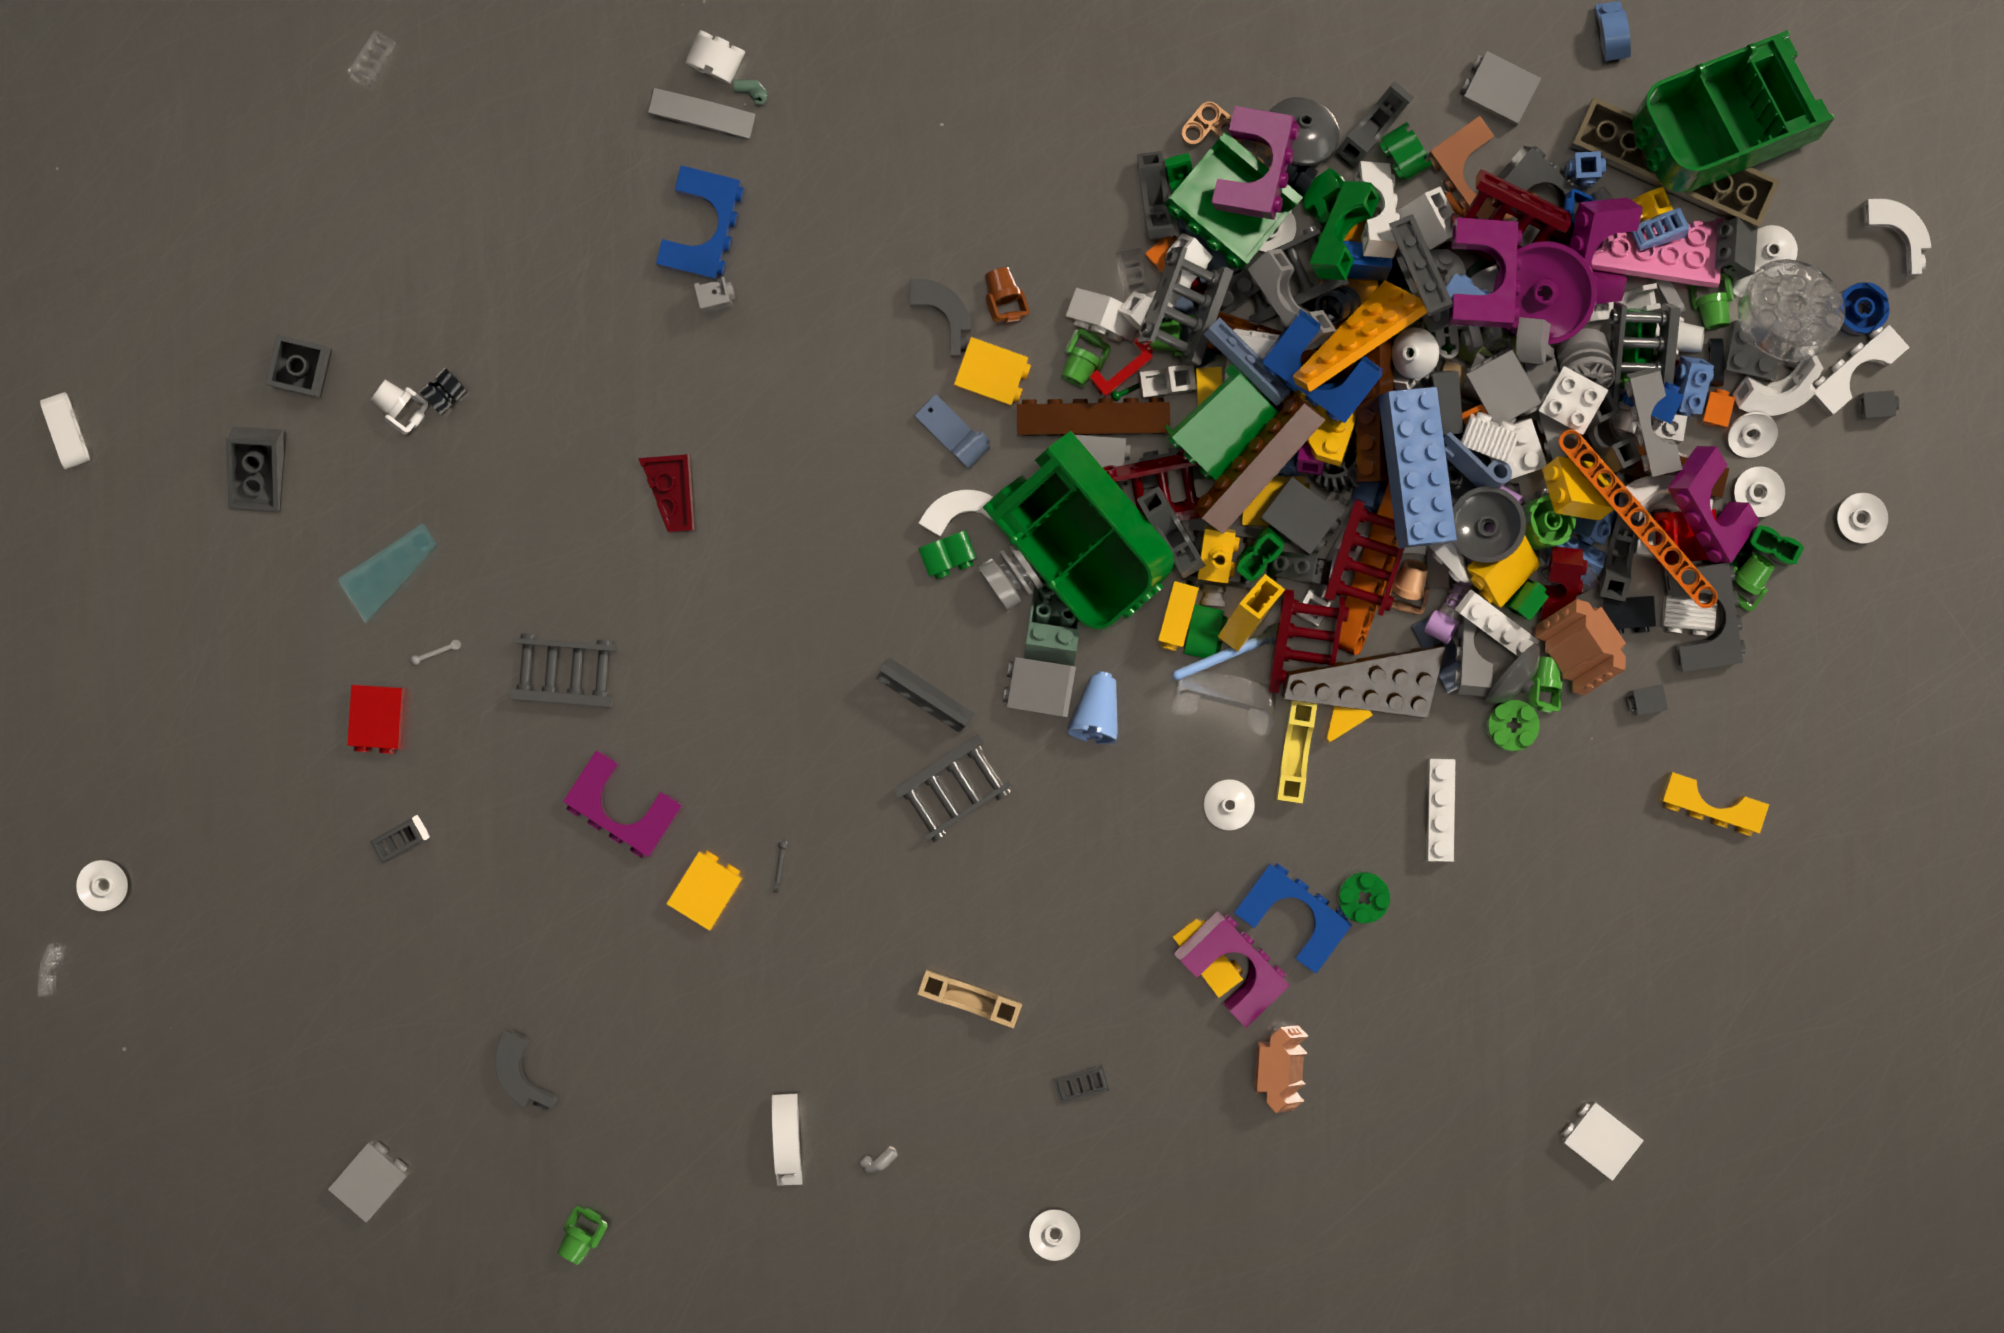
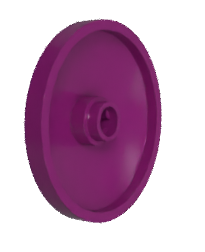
(1554, 287)

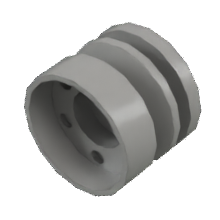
(1588, 355)
(1010, 576)

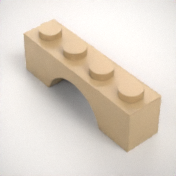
(970, 998)

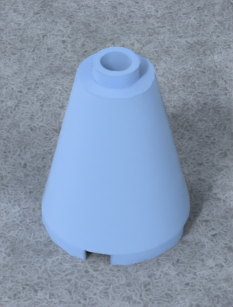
(1097, 711)

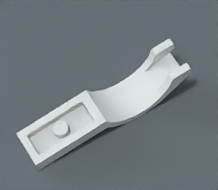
(1639, 298)

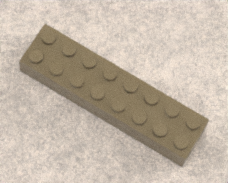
(1611, 132)

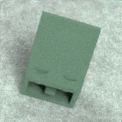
(1051, 629)

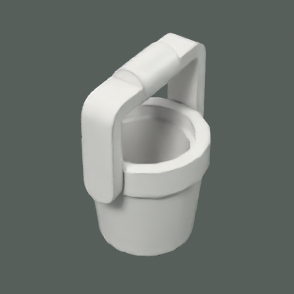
(1689, 337)
(392, 399)

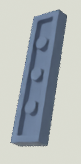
(1247, 361)

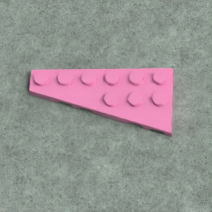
(1680, 261)

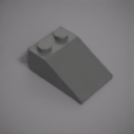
(254, 468)

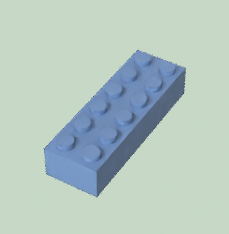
(1417, 467)

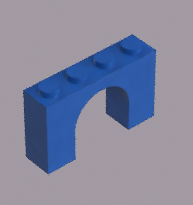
(704, 259)
(1337, 398)
(1328, 925)

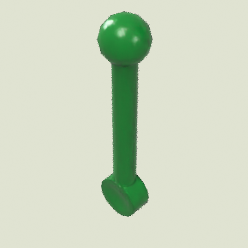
(1117, 395)

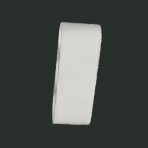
(65, 430)

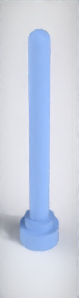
(1268, 637)

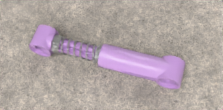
(1443, 622)

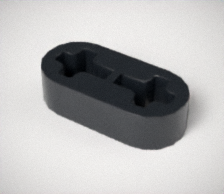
(1716, 358)

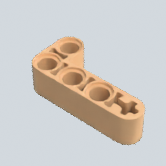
(1214, 127)

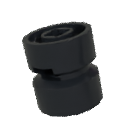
(1300, 178)
(1338, 304)
(443, 391)

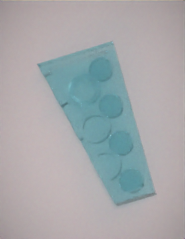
(383, 573)

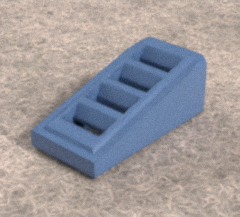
(1669, 219)

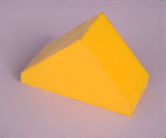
(1344, 719)

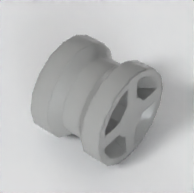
(1213, 595)

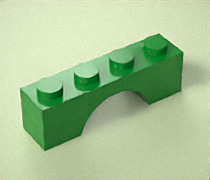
(1353, 205)

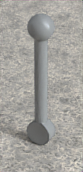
(455, 644)

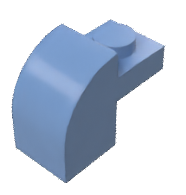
(1613, 30)

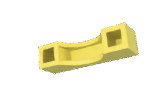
(1296, 751)

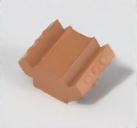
(1583, 645)
(1281, 1068)

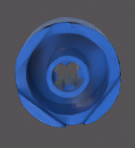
(1875, 304)

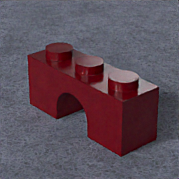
(1566, 568)

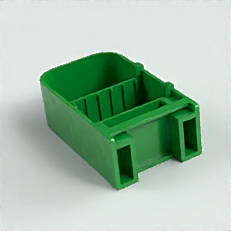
(1728, 115)
(1083, 535)

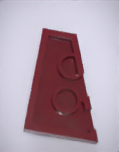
(672, 488)

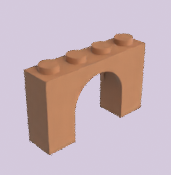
(1450, 160)

